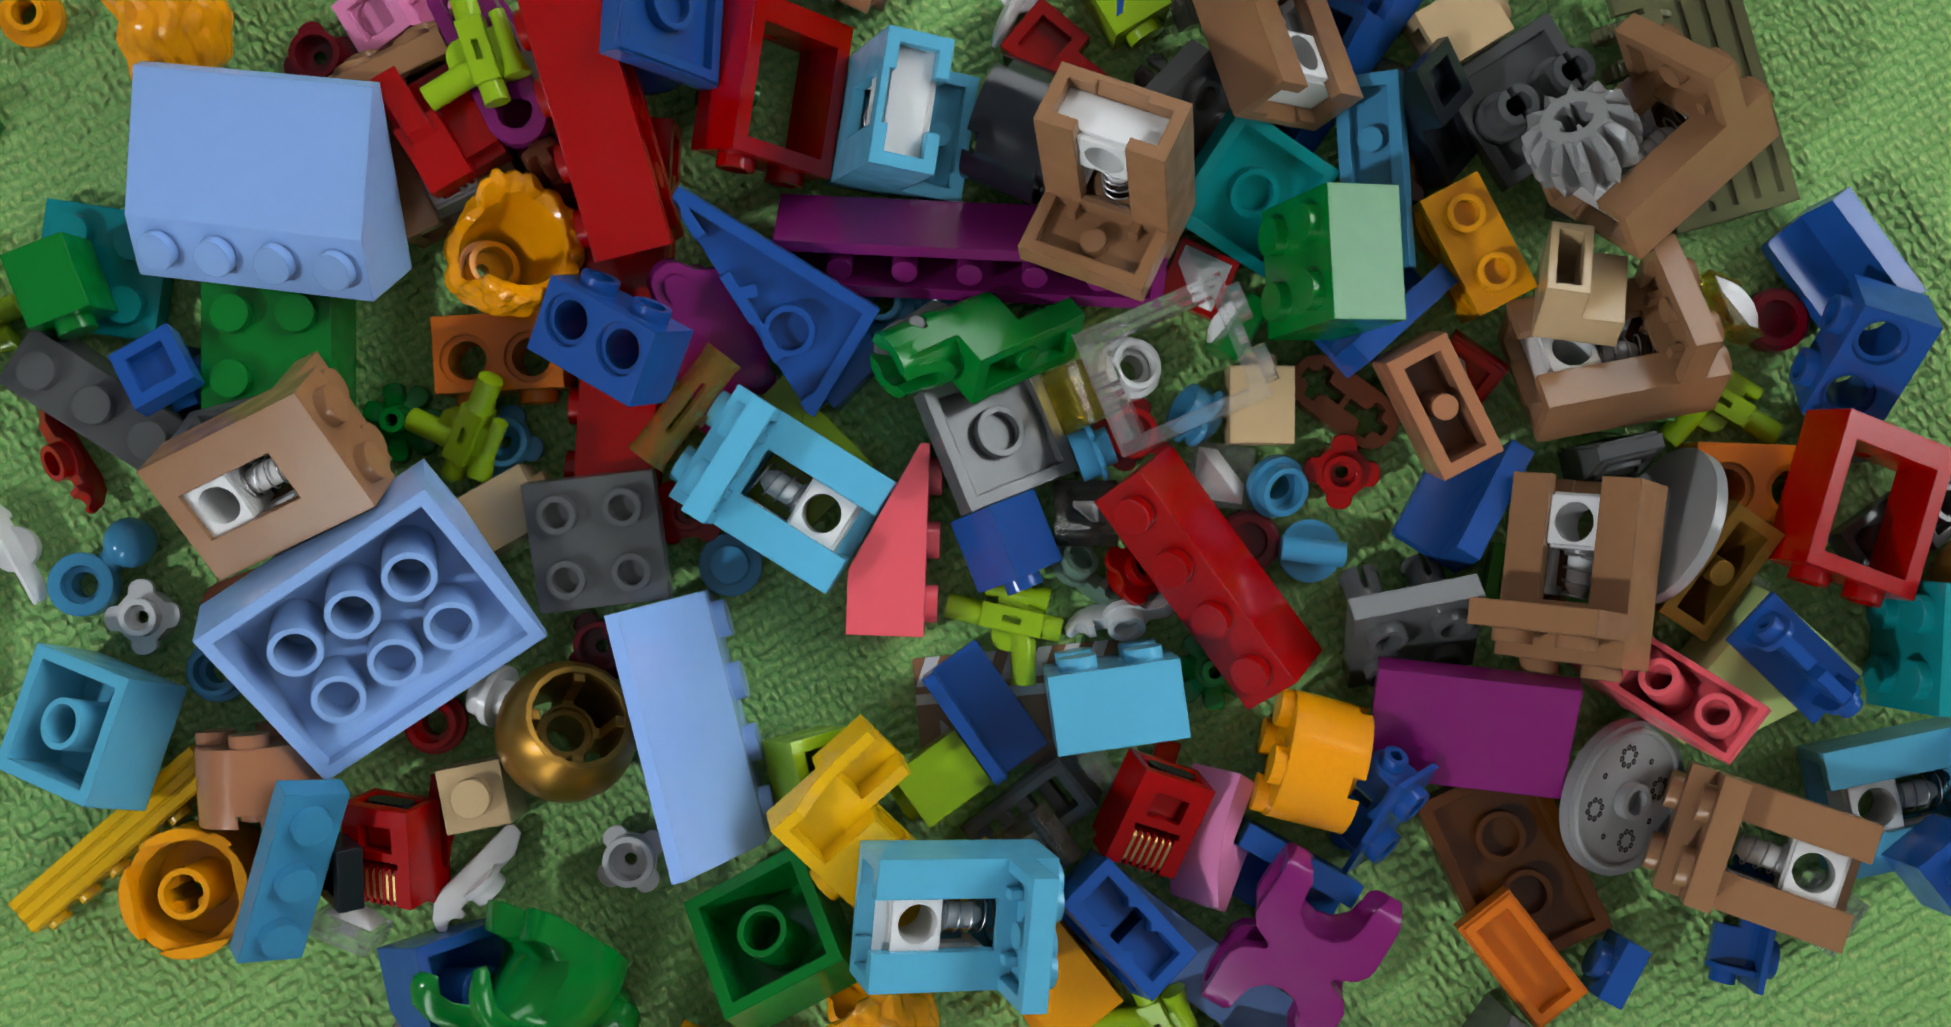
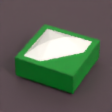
(1218, 341)

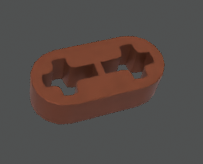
(1351, 390)

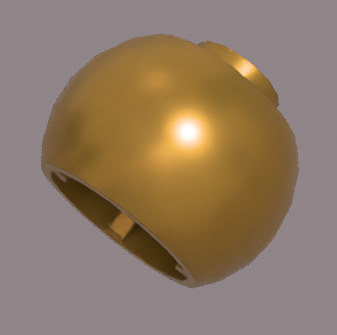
(586, 710)

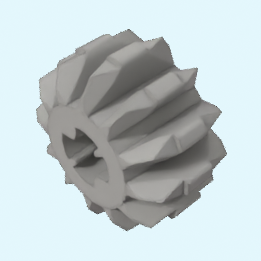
(1582, 139)

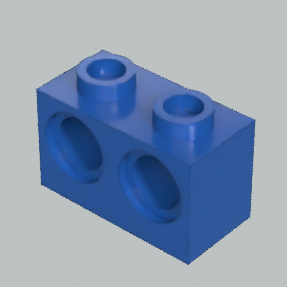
(606, 344)
(1876, 359)
(1123, 927)

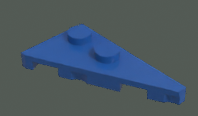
(797, 310)

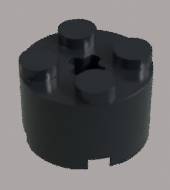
(1004, 130)

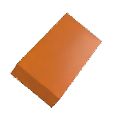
(1520, 957)

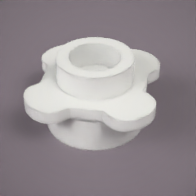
(162, 613)
(618, 871)

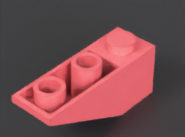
(890, 570)
(1686, 702)

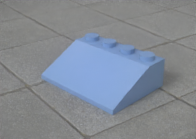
(263, 181)
(369, 623)
(692, 730)

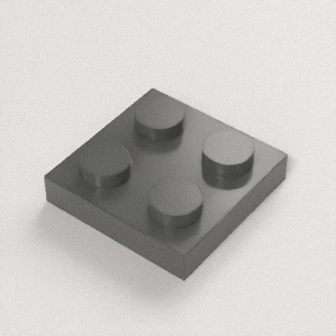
(996, 443)

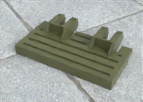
(1722, 24)

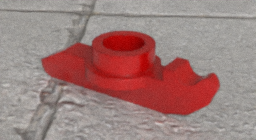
(68, 460)

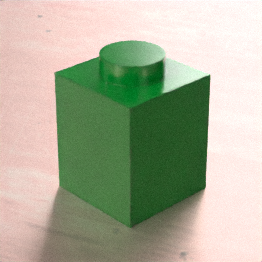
(59, 285)

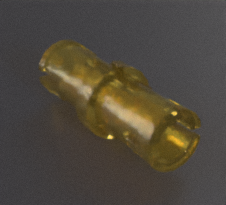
(655, 442)

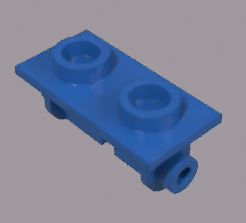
(1797, 661)
(1396, 797)
(1744, 947)

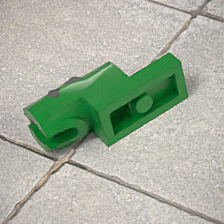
(973, 345)

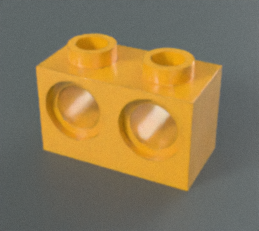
(1474, 244)

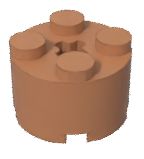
(240, 773)

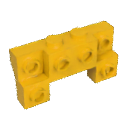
(840, 806)

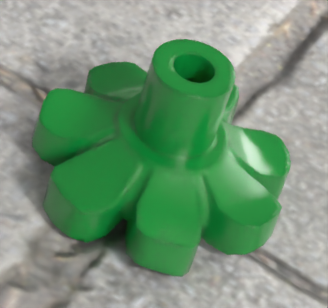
(392, 415)
(1197, 679)

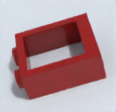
(726, 111)
(1813, 494)

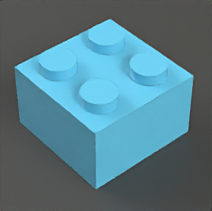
(1115, 697)
(90, 728)

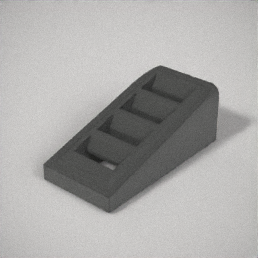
(1610, 456)
(1070, 774)

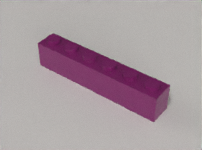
(931, 250)

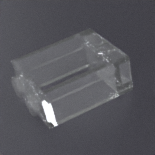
(1110, 386)

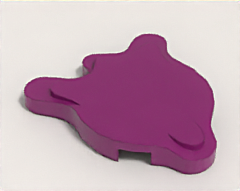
(707, 307)

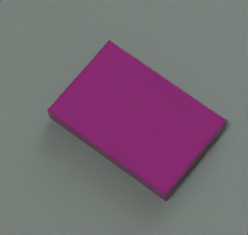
(1478, 724)

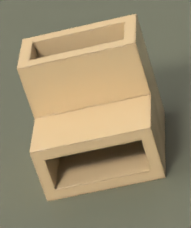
(1579, 290)

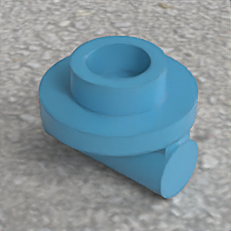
(1310, 551)

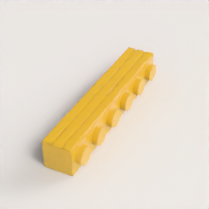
(107, 849)

